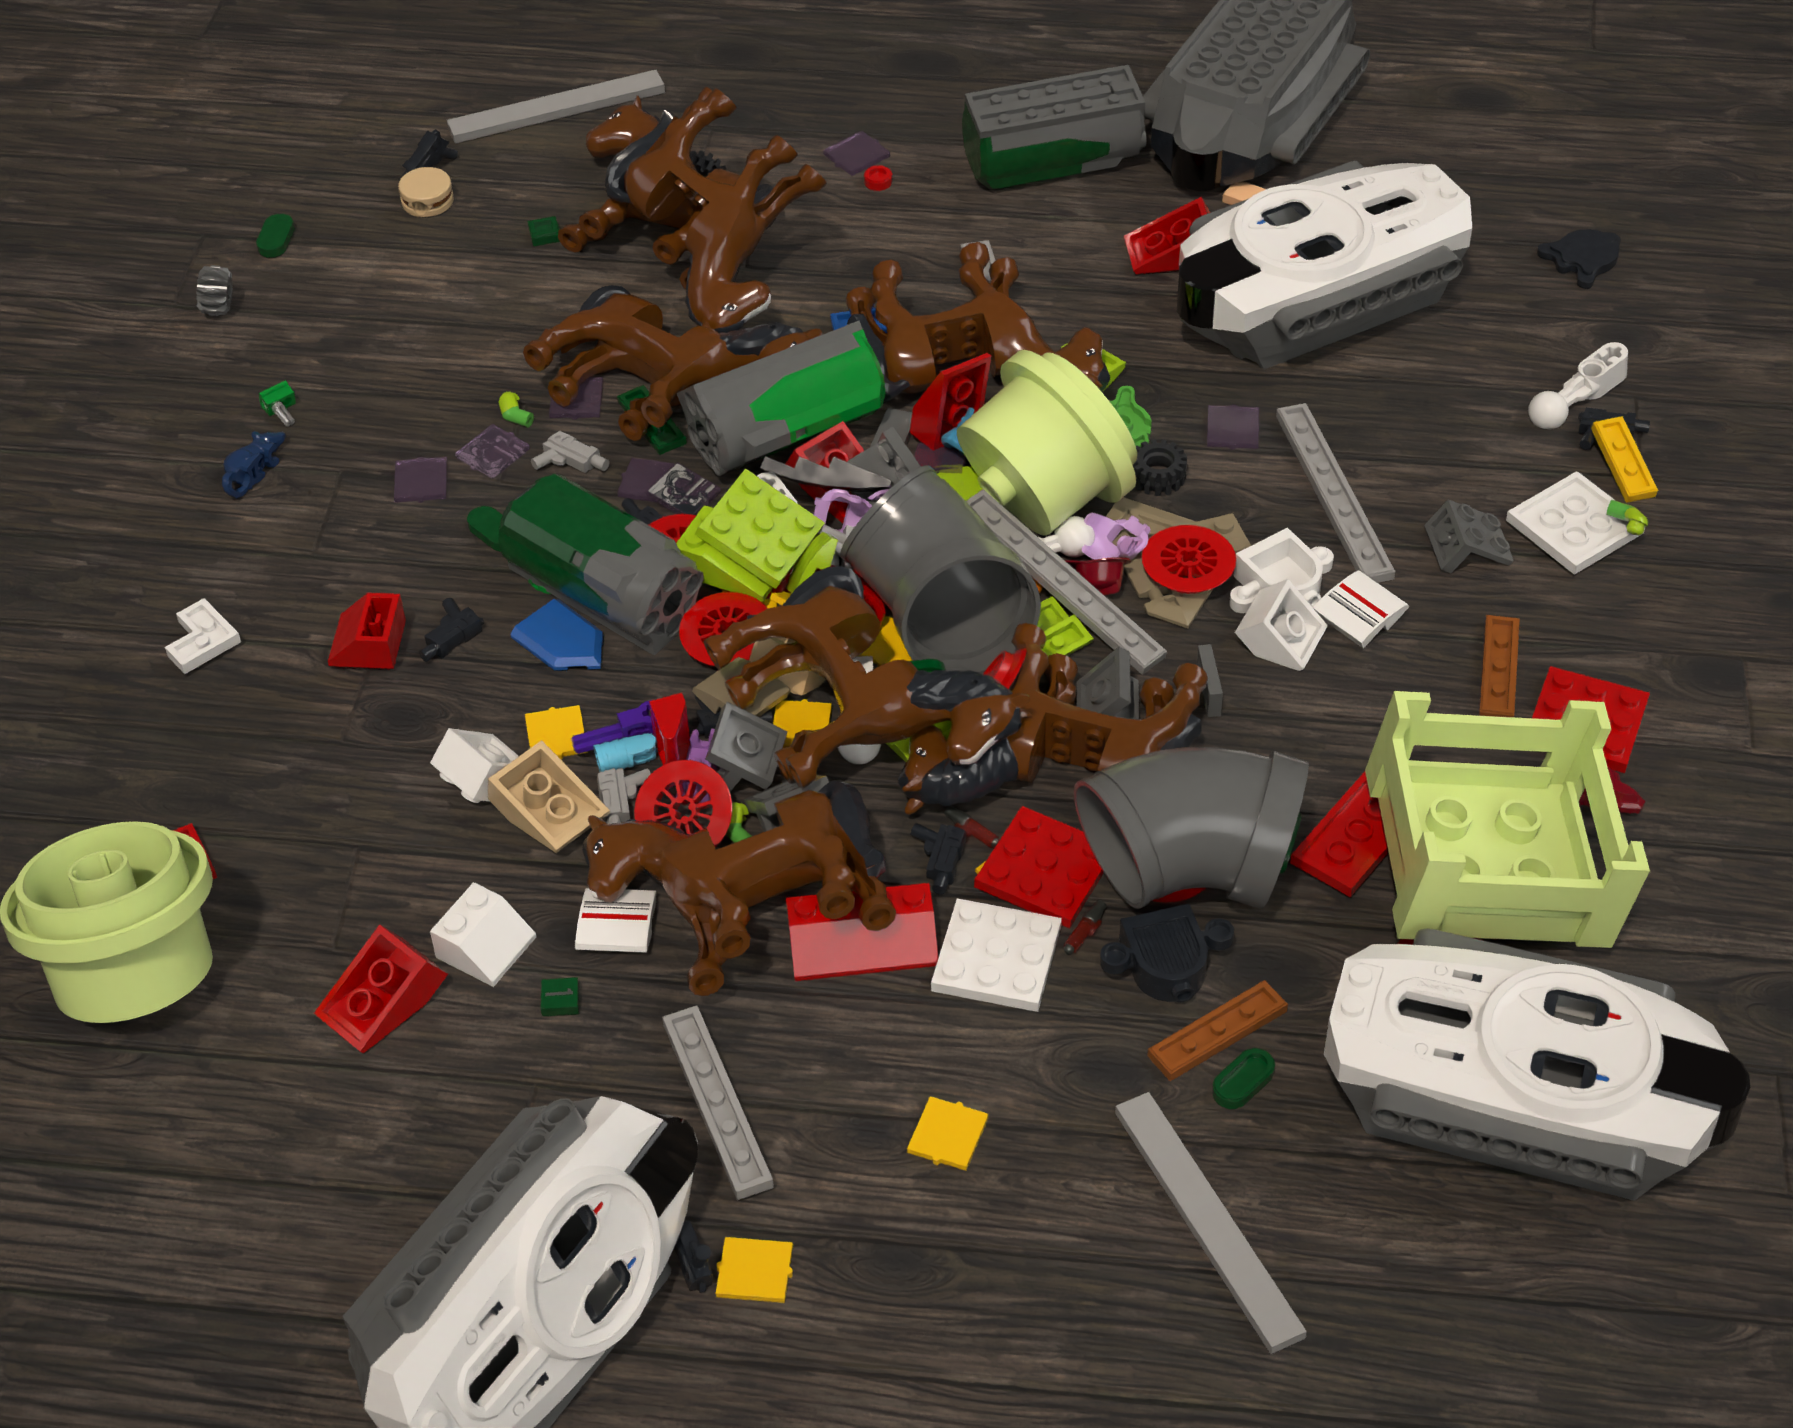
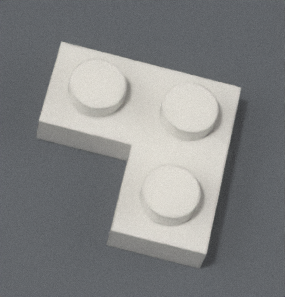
(206, 639)

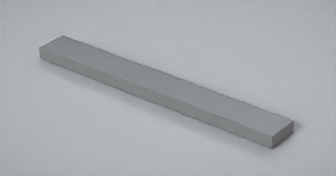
(555, 106)
(1335, 493)
(1069, 585)
(1211, 1223)

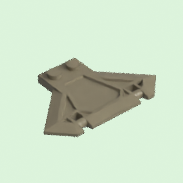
(1176, 606)

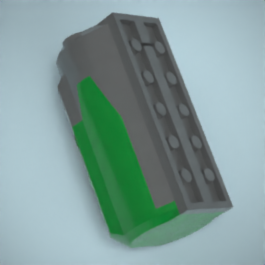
(783, 399)

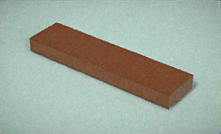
(1499, 666)
(1217, 1030)

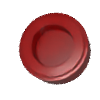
(878, 178)

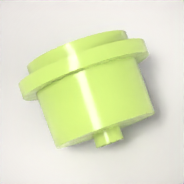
(1048, 442)
(114, 919)

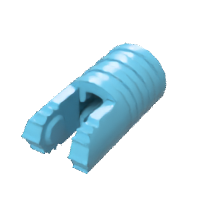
(625, 752)

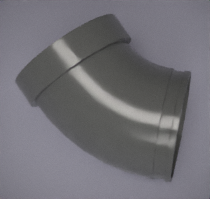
(942, 573)
(1193, 821)

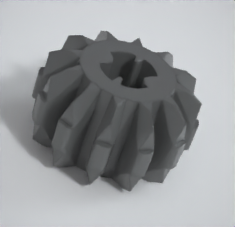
(214, 290)

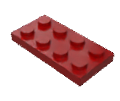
(1346, 841)

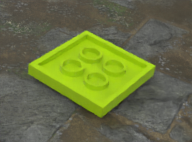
(760, 528)

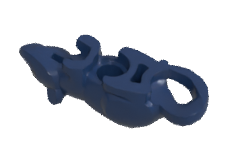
(247, 463)

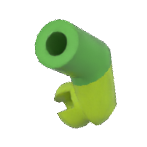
(511, 412)
(1628, 513)
(736, 831)

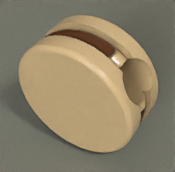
(426, 192)

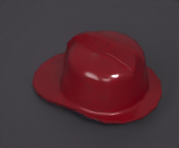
(1102, 573)

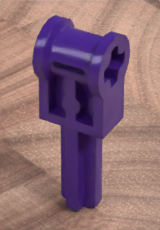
(629, 724)

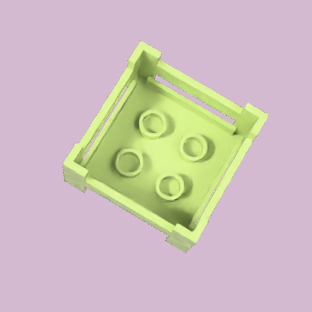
(1503, 843)

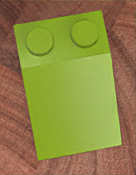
(717, 567)

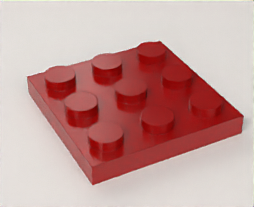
(1623, 705)
(1041, 867)

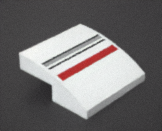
(1360, 608)
(616, 925)

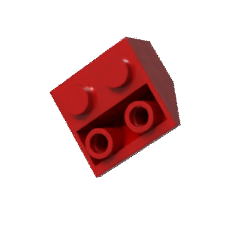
(369, 632)

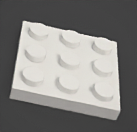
(1571, 523)
(996, 955)

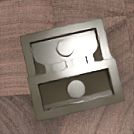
(715, 695)

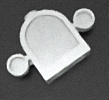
(1275, 560)

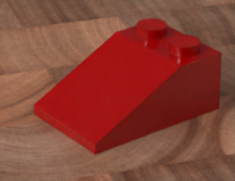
(1158, 243)
(949, 400)
(836, 443)
(379, 990)

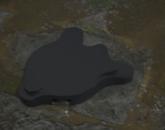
(1583, 252)

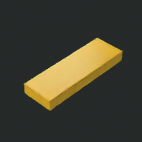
(1624, 459)

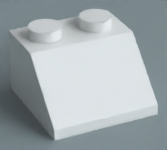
(1281, 626)
(471, 759)
(481, 935)

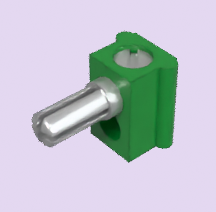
(276, 400)

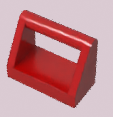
(670, 727)

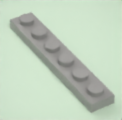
(717, 1103)

